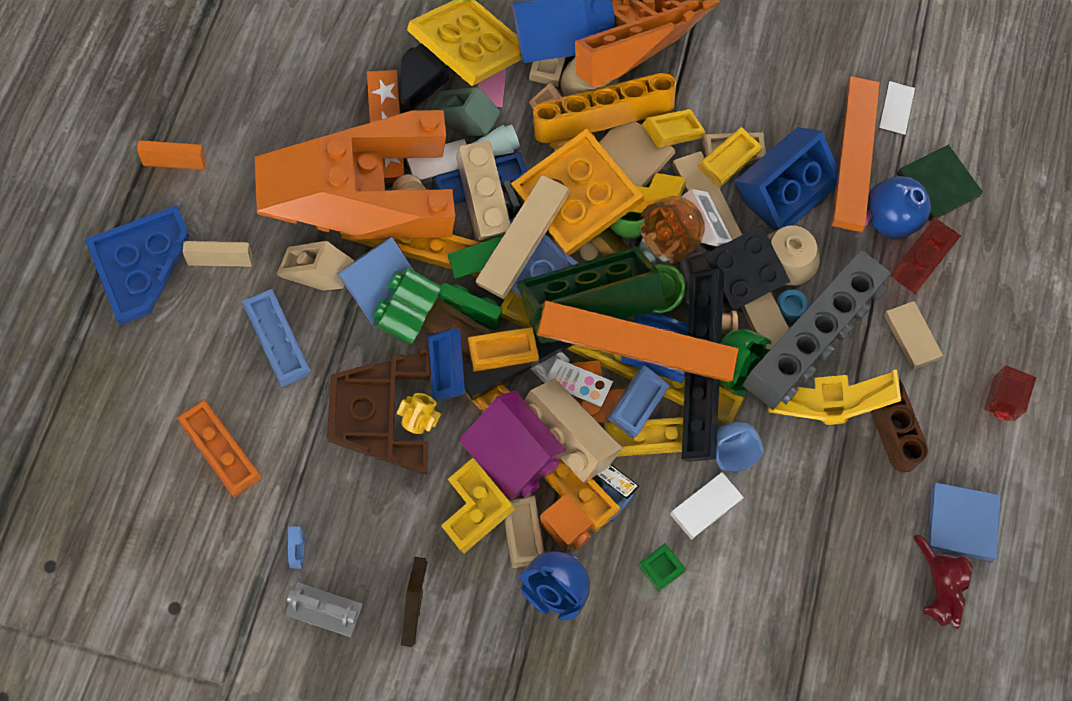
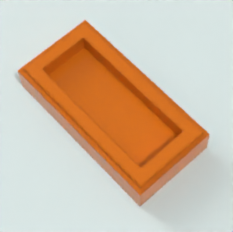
(172, 155)

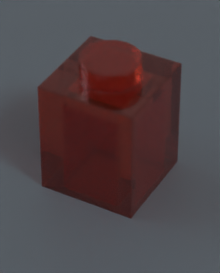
(1010, 393)

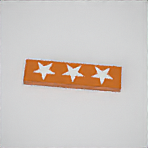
(384, 103)

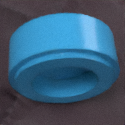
(792, 305)

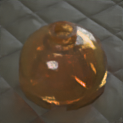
(672, 228)

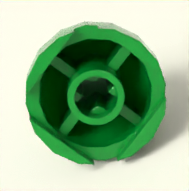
(750, 352)

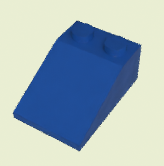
(552, 26)

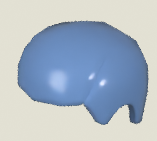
(738, 446)

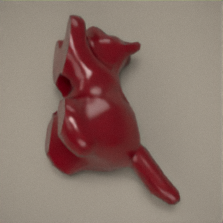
(950, 577)

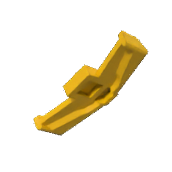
(836, 401)

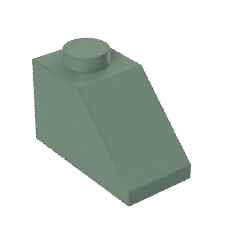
(467, 111)

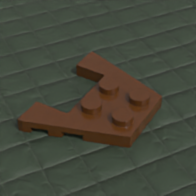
(365, 410)

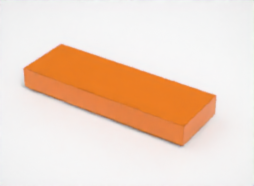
(219, 448)

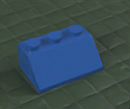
(789, 178)

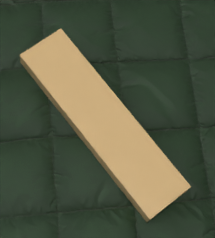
(523, 236)

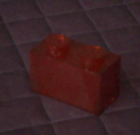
(925, 255)

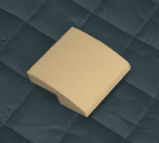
(636, 152)

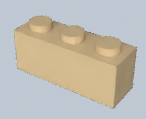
(482, 190)
(586, 442)

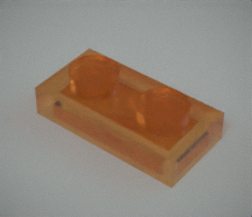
(445, 317)

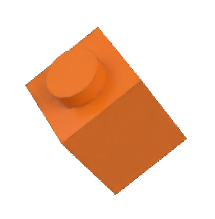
(566, 524)

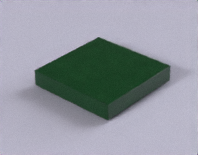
(944, 180)

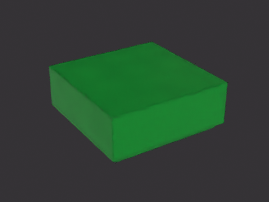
(662, 567)

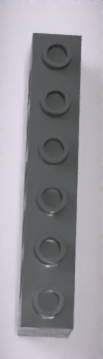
(768, 381)

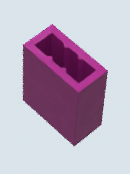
(513, 446)

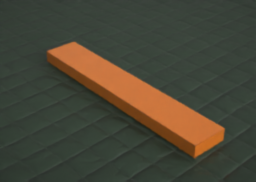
(856, 154)
(637, 341)

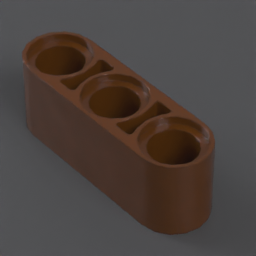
(897, 439)

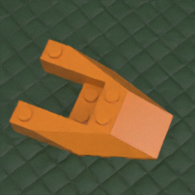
(639, 33)
(342, 185)

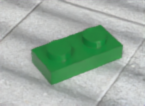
(481, 310)

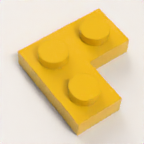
(483, 509)

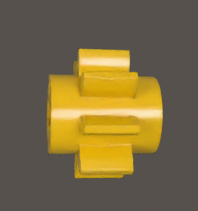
(418, 413)

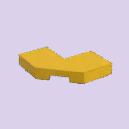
(660, 187)

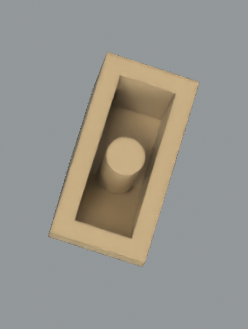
(314, 265)

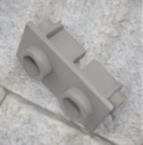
(323, 609)

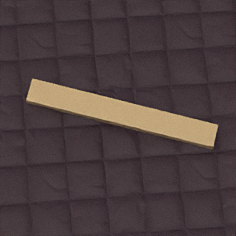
(763, 312)

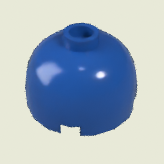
(899, 206)
(556, 583)

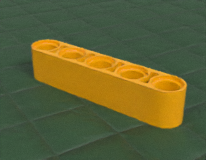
(604, 107)

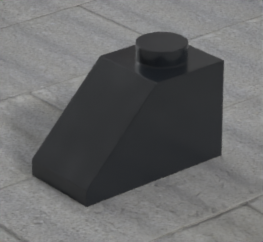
(420, 76)

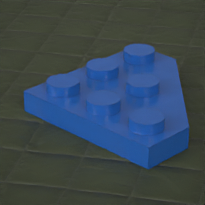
(138, 261)

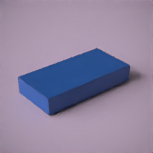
(446, 364)

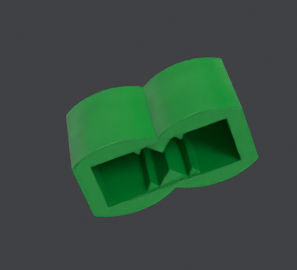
(406, 305)

